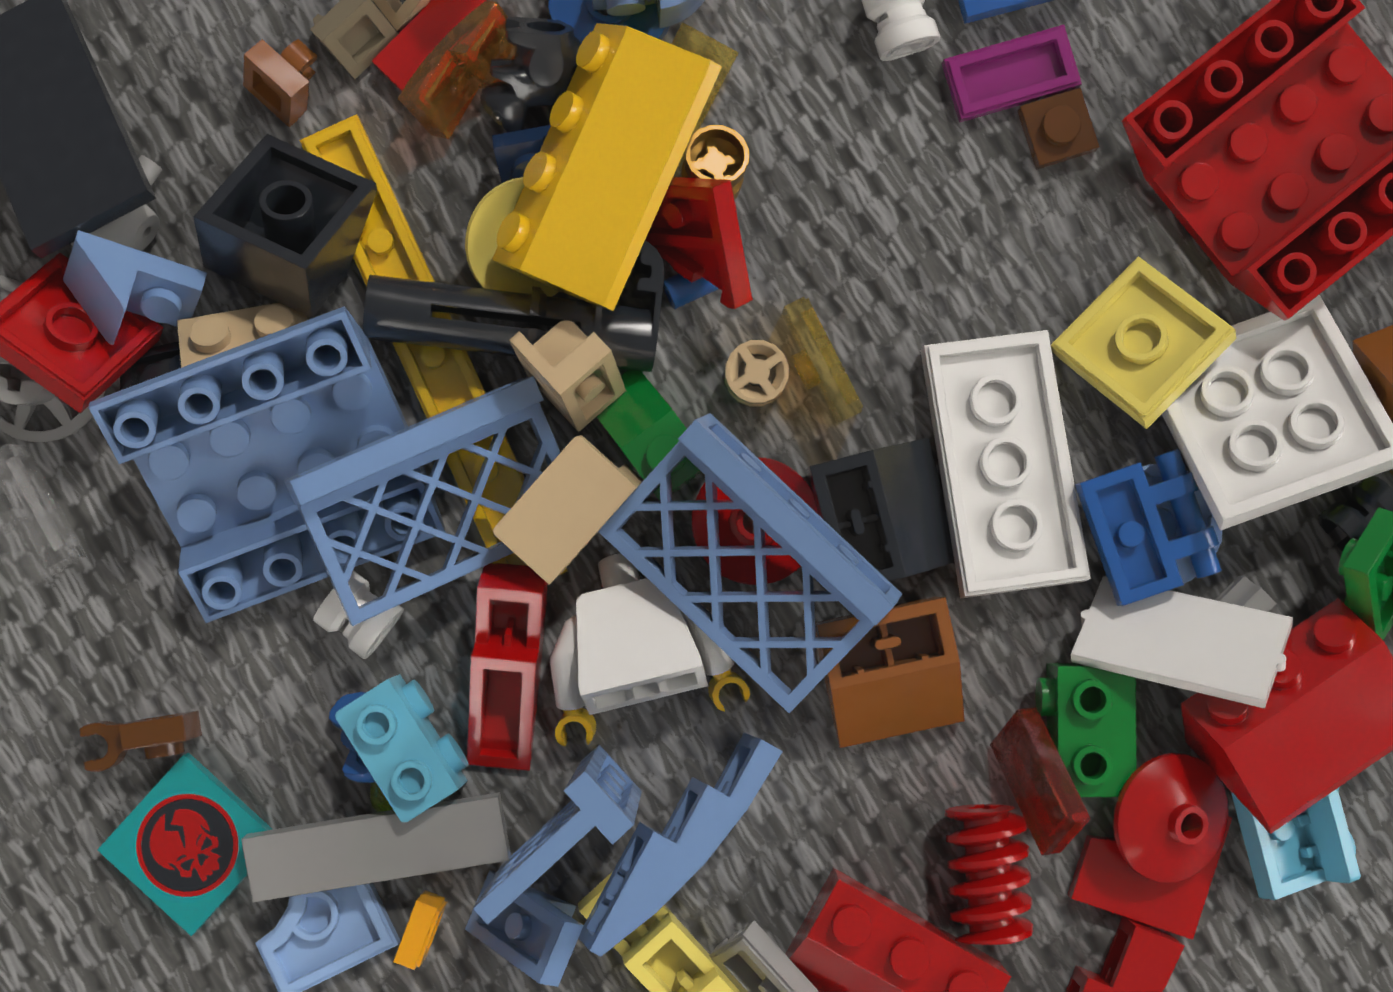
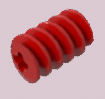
(990, 874)

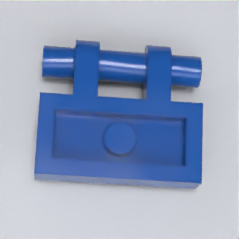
(1131, 533)

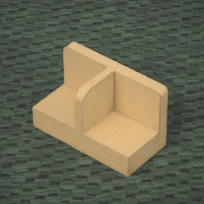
(571, 371)
(565, 508)

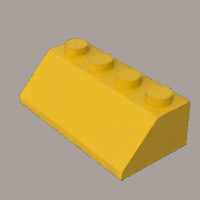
(605, 163)

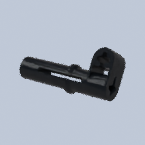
(403, 311)

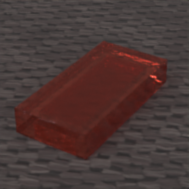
(1039, 781)

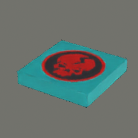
(185, 843)

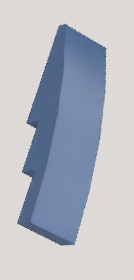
(661, 863)

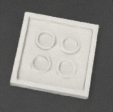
(1280, 418)

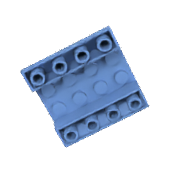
(230, 433)

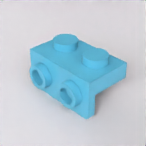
(403, 747)
(1301, 852)

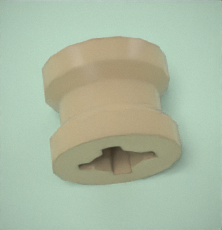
(759, 359)

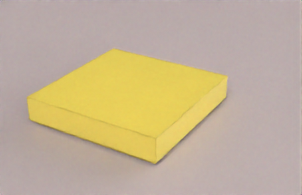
(1143, 342)

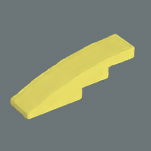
(665, 953)

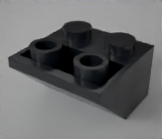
(887, 507)

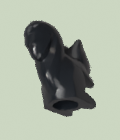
(537, 73)

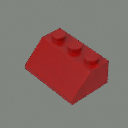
(1320, 724)
(874, 945)

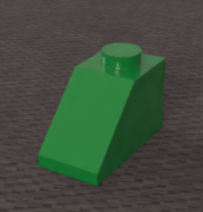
(646, 429)

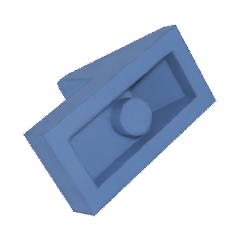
(118, 279)
(531, 933)

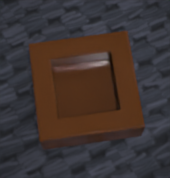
(1058, 128)

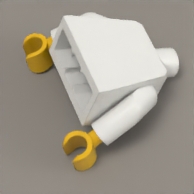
(630, 649)

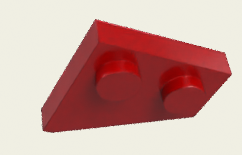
(702, 236)

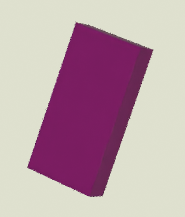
(1011, 73)

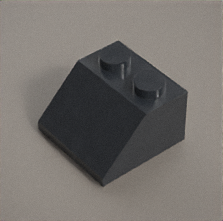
(285, 224)

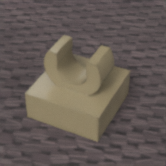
(353, 33)

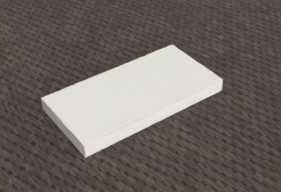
(1004, 464)

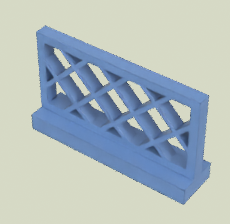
(400, 455)
(788, 522)
(599, 797)

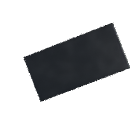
(59, 131)

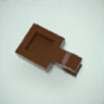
(158, 736)

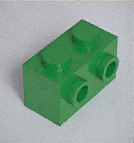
(1091, 724)

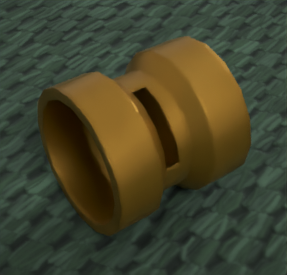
(716, 152)

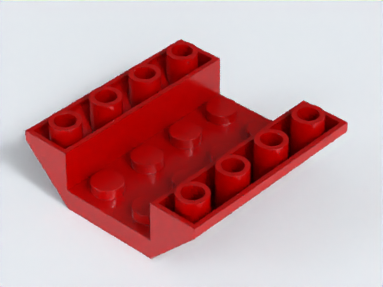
(1277, 151)

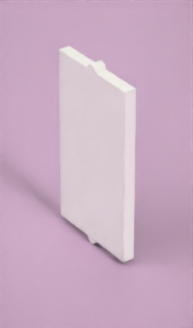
(1186, 643)

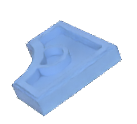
(326, 936)

